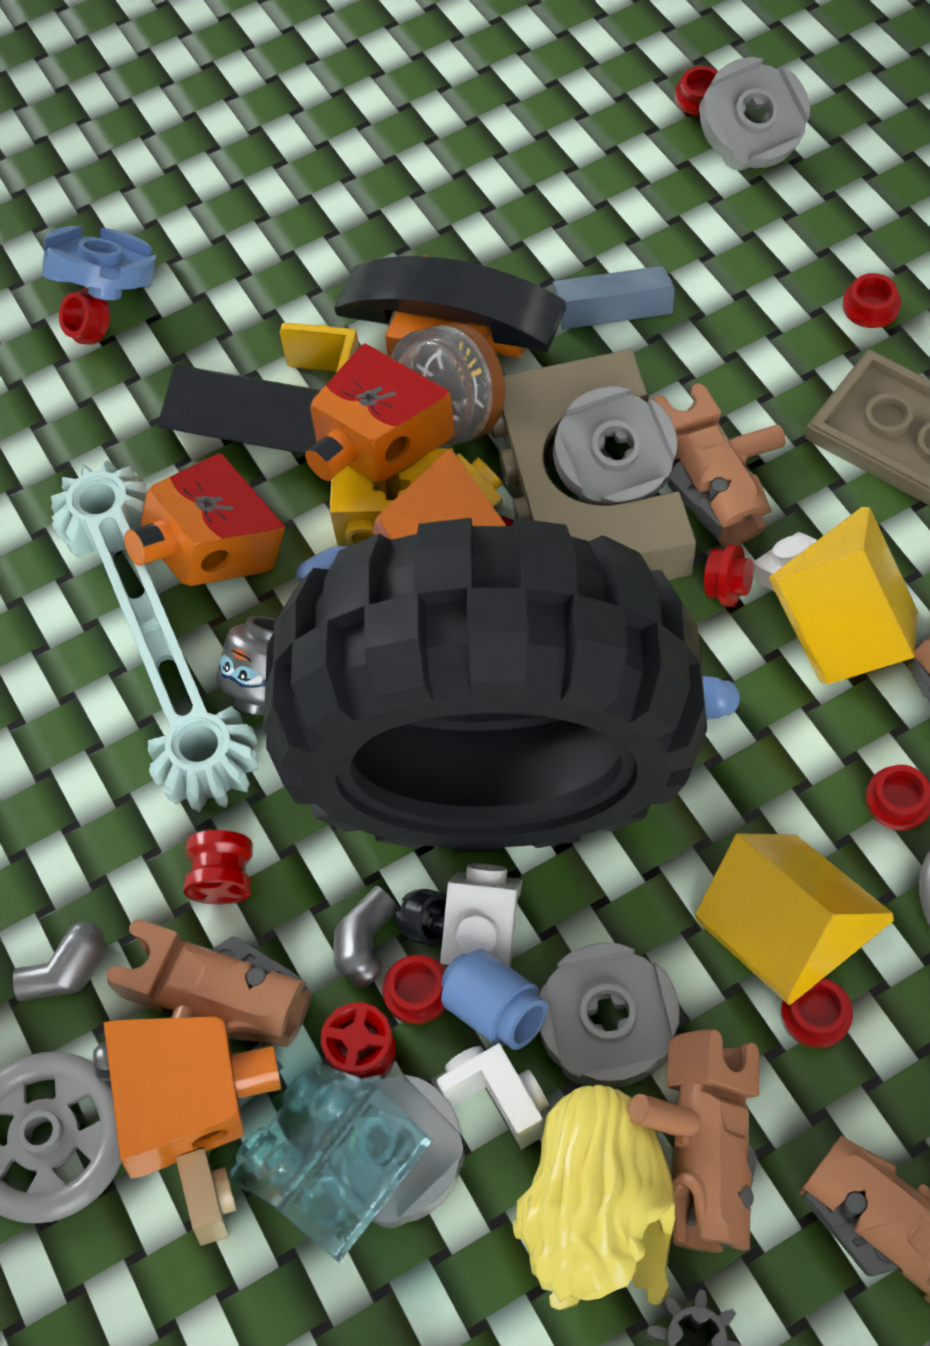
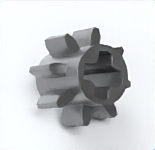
(695, 1319)

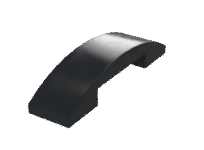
(454, 291)

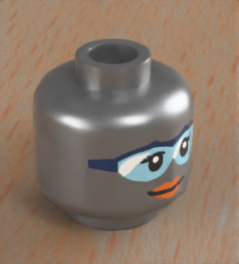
(244, 663)

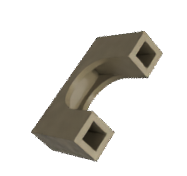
(529, 423)

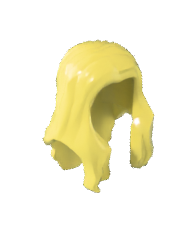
(597, 1202)

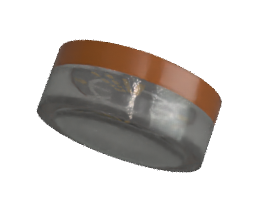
(463, 364)

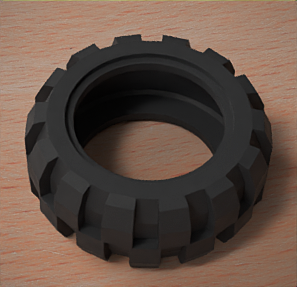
(484, 687)

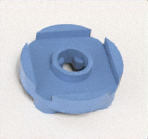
(101, 263)

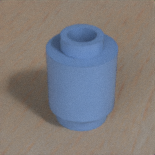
(493, 999)

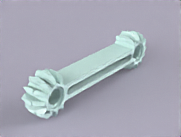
(94, 517)

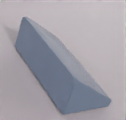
(615, 297)

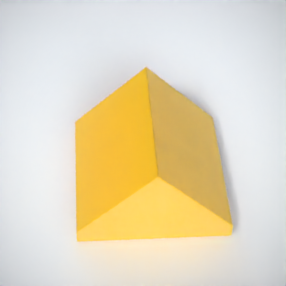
(848, 601)
(787, 911)

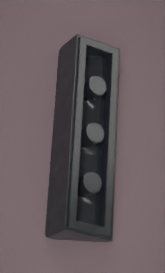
(239, 409)

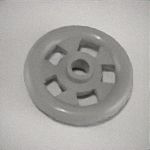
(48, 1195)

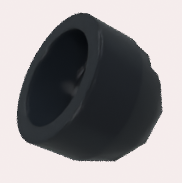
(411, 914)

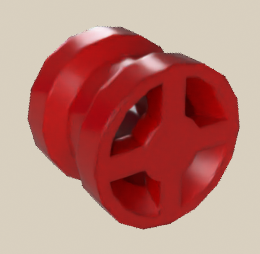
(218, 867)
(356, 1029)

